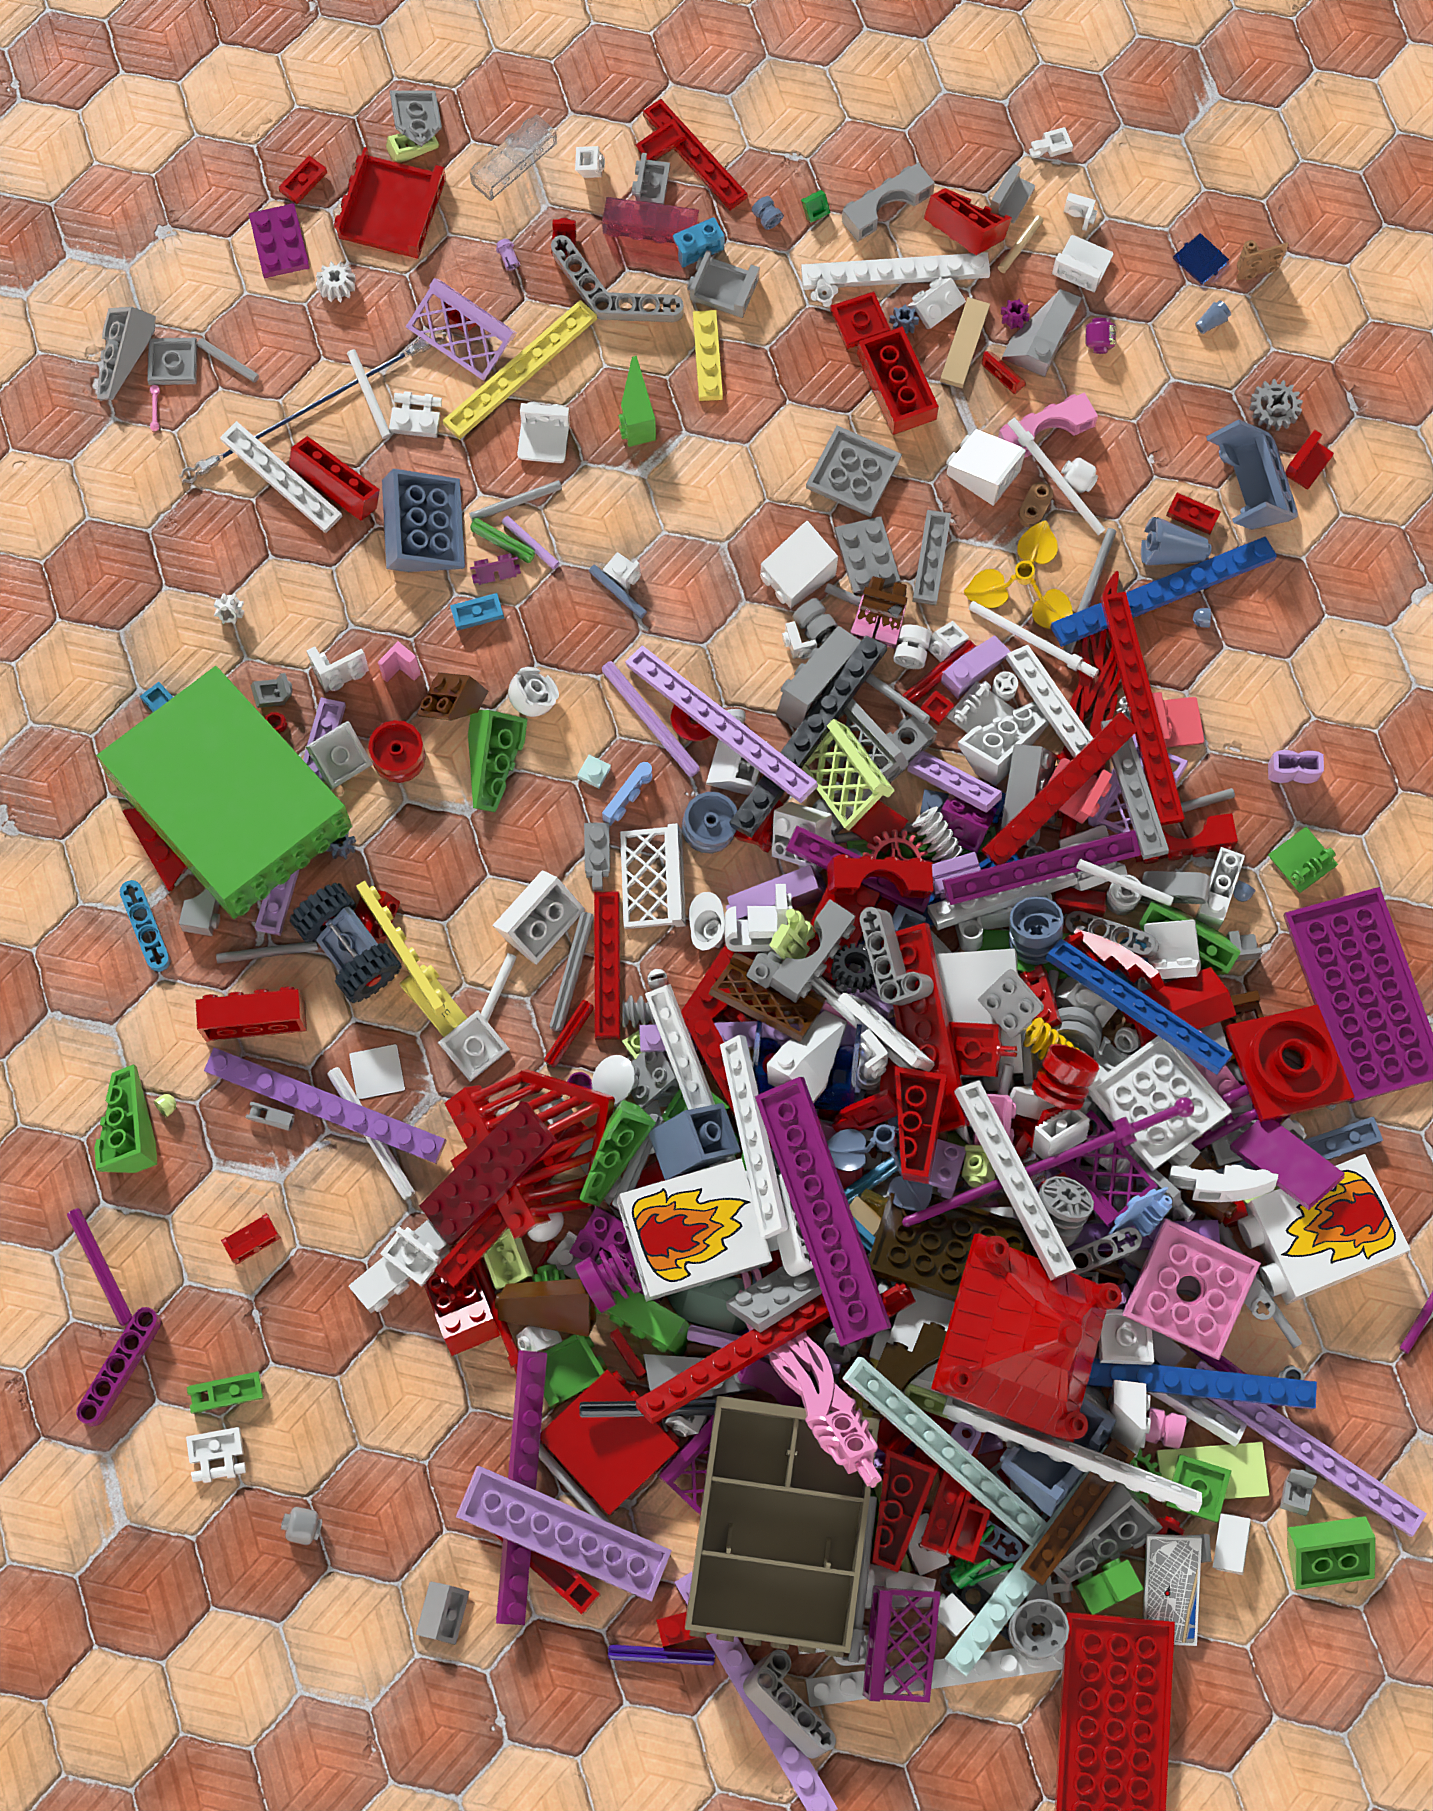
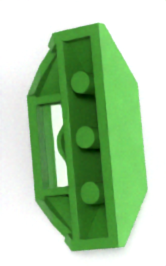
(1214, 947)

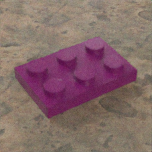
(278, 240)

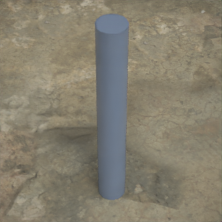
(617, 591)

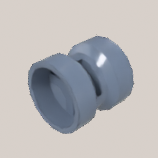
(766, 211)

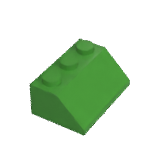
(1331, 1552)

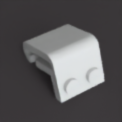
(762, 922)

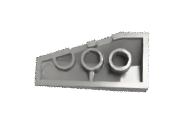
(126, 336)
(1041, 336)

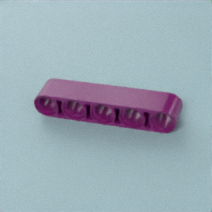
(118, 1380)

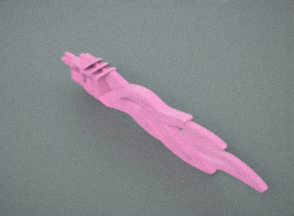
(838, 1433)

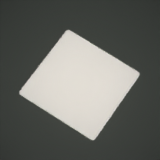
(377, 1071)

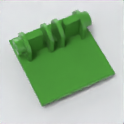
(1303, 859)

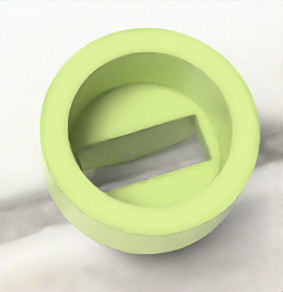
(165, 1104)

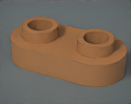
(1036, 503)

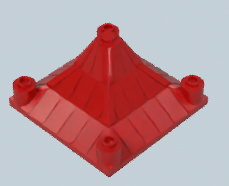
(1023, 1339)

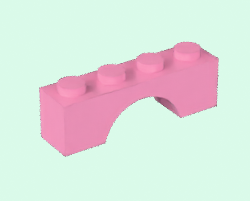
(1072, 415)

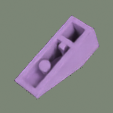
(974, 666)

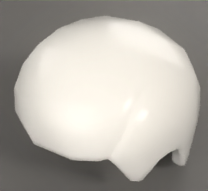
(547, 1230)

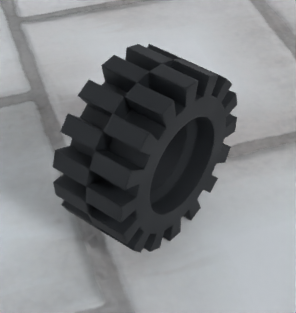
(847, 977)

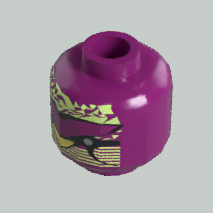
(1100, 335)

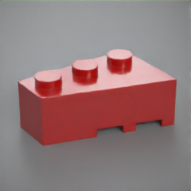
(965, 223)

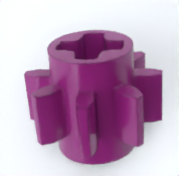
(1015, 314)

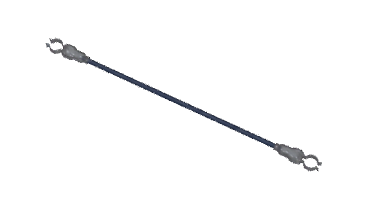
(205, 465)

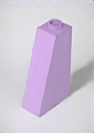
(804, 885)

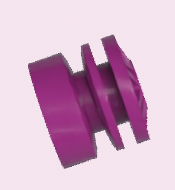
(608, 1277)

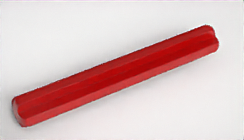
(935, 675)

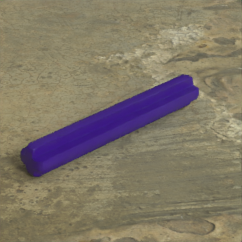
(661, 1655)

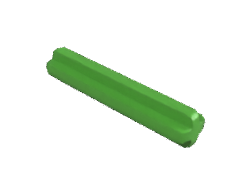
(502, 540)

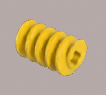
(1042, 1037)

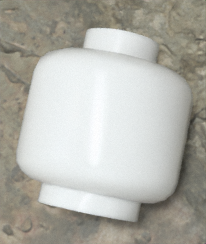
(1080, 475)

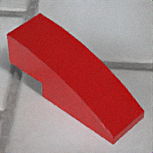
(969, 1528)

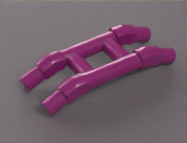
(1230, 1123)

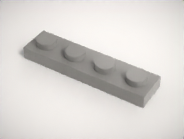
(931, 557)

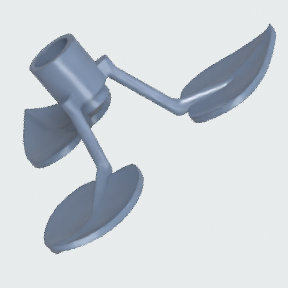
(848, 1155)

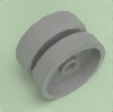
(1081, 1029)

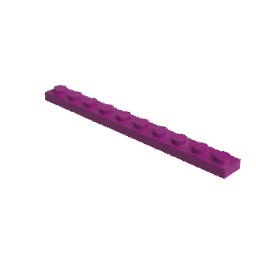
(523, 1470)

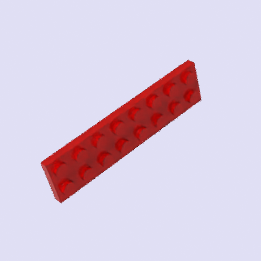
(926, 1020)

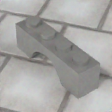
(910, 186)
(200, 914)
(795, 975)

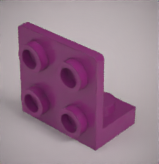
(966, 822)

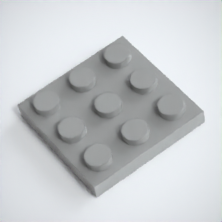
(853, 471)

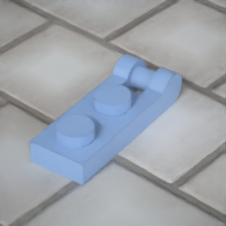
(628, 792)

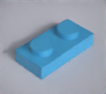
(477, 611)

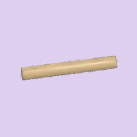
(1020, 244)

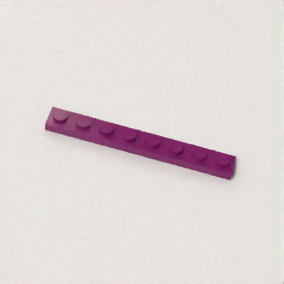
(1040, 867)

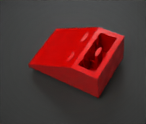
(461, 1312)

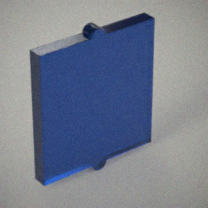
(1200, 258)

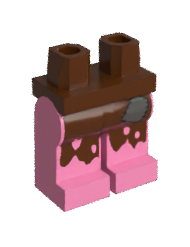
(881, 605)

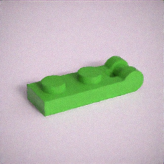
(226, 1392)

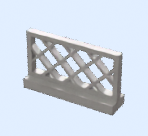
(875, 737)

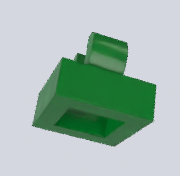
(815, 206)

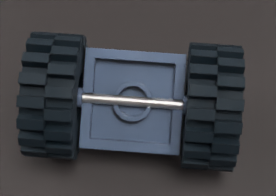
(332, 923)

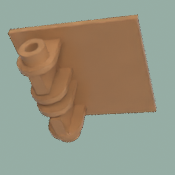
(1255, 262)

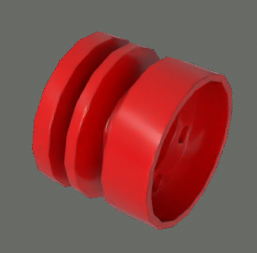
(1065, 1077)

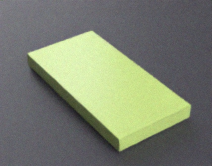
(1245, 1460)

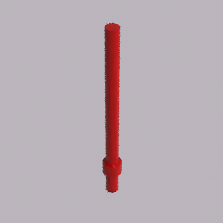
(501, 1325)

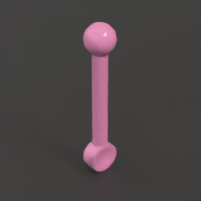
(154, 389)

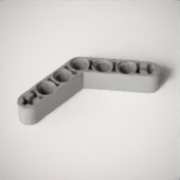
(614, 300)
(1095, 1260)

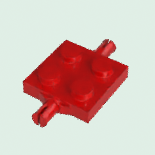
(979, 1048)

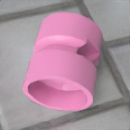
(1166, 1428)

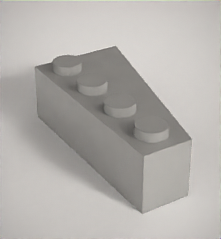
(815, 676)
(1028, 775)
(663, 1368)

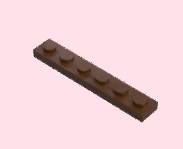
(1072, 1518)

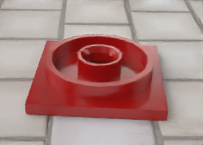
(1274, 1085)

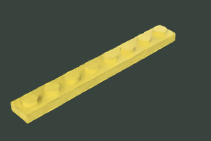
(519, 369)

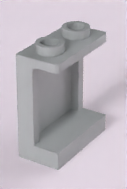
(723, 285)

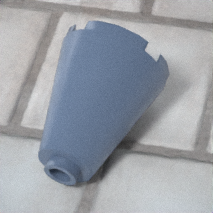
(1172, 544)

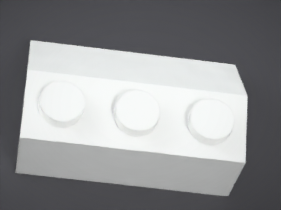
(539, 916)

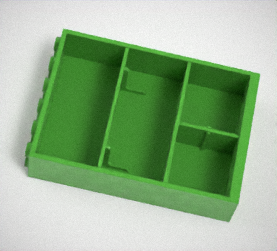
(225, 792)

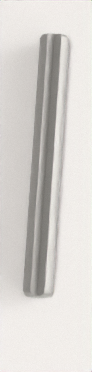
(571, 971)

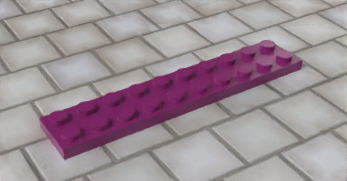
(822, 1212)

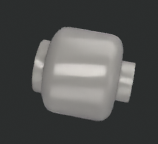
(301, 1525)

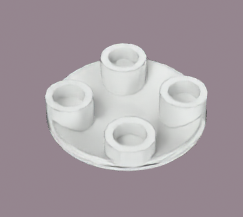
(615, 1077)

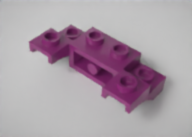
(598, 1234)

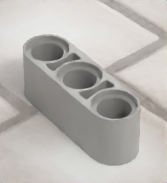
(1183, 886)

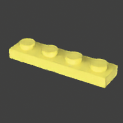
(707, 355)

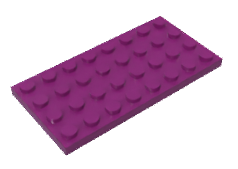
(1364, 992)

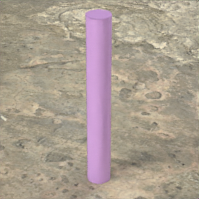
(530, 542)

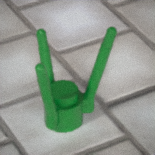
(967, 1573)

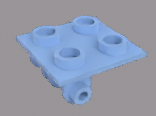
(1144, 1212)

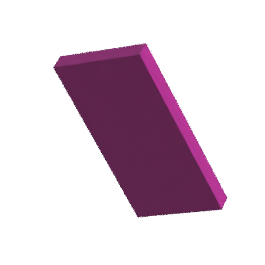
(1299, 1168)

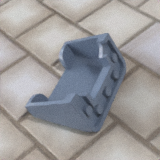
(1051, 1481)

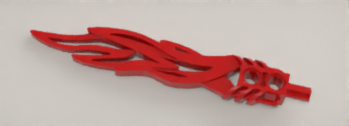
(1105, 699)

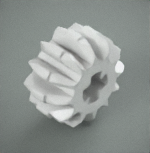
(335, 281)

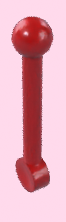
(551, 1245)

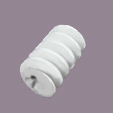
(937, 835)

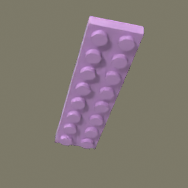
(563, 1533)

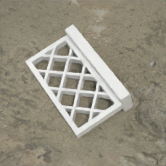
(674, 877)

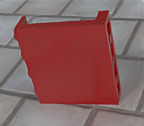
(389, 205)
(609, 1453)

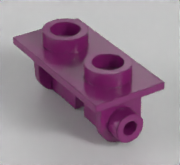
(504, 566)

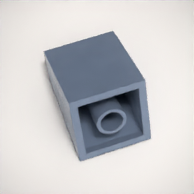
(694, 1140)

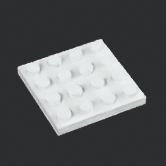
(1151, 1083)

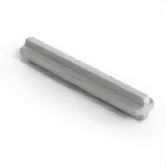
(637, 1163)

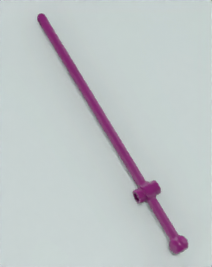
(1123, 1132)

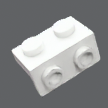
(937, 301)
(411, 1256)

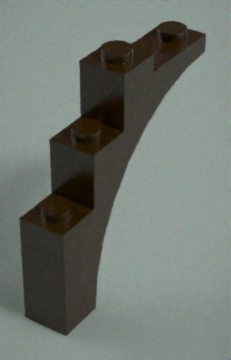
(904, 1366)

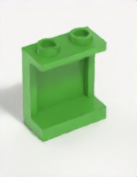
(571, 1369)

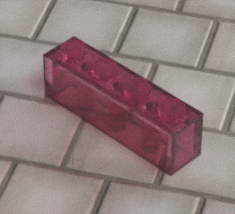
(646, 220)

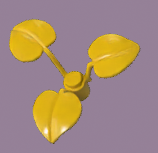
(1037, 546)

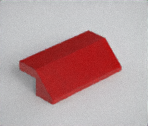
(1194, 999)

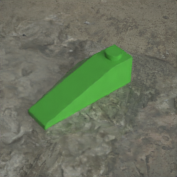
(493, 746)
(127, 1132)

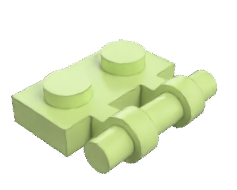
(792, 939)

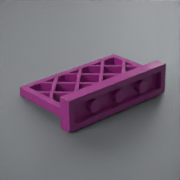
(1101, 1205)
(684, 1458)
(878, 1644)

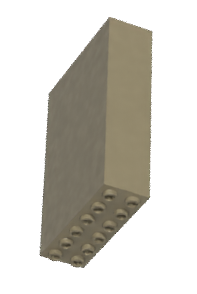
(777, 1533)

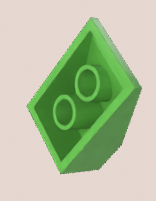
(637, 415)

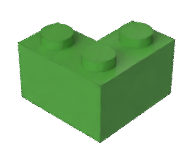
(1109, 1587)

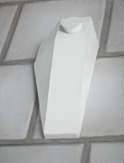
(991, 747)
(811, 1057)

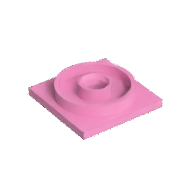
(1223, 1282)

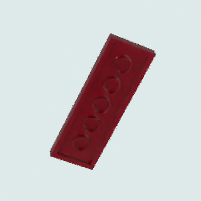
(487, 1173)

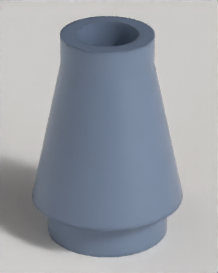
(1213, 317)

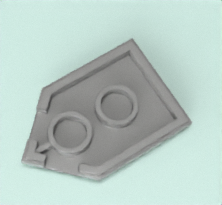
(416, 114)

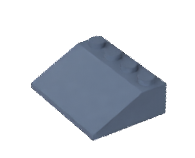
(422, 522)

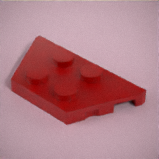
(161, 855)

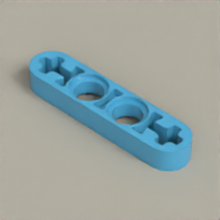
(145, 925)

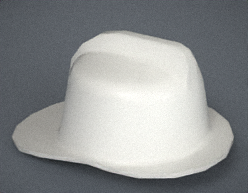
(707, 921)

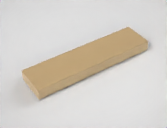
(964, 343)

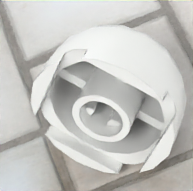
(532, 692)

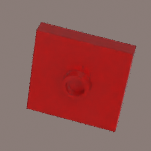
(859, 319)

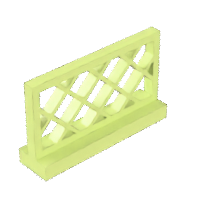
(856, 758)

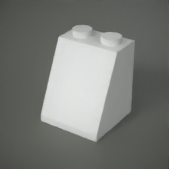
(985, 465)
(799, 565)

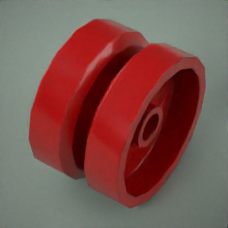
(397, 751)

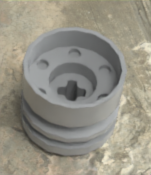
(1067, 1206)
(1054, 1629)

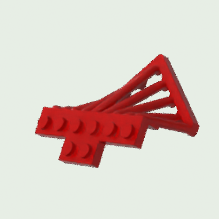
(477, 1119)

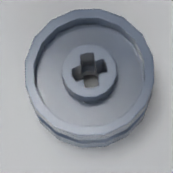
(701, 834)

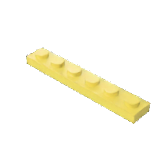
(408, 956)

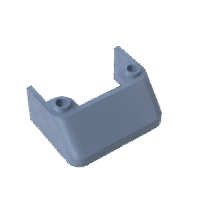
(1258, 473)

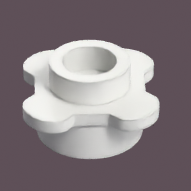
(826, 299)

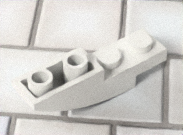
(1031, 1105)
(1232, 1185)

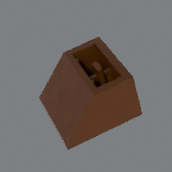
(452, 697)

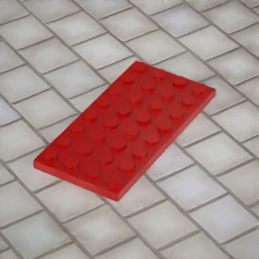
(1115, 1714)

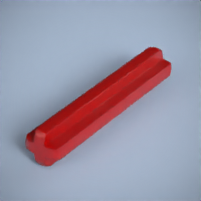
(568, 1033)

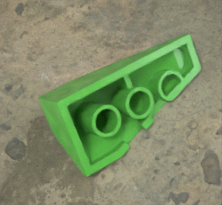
(619, 1143)

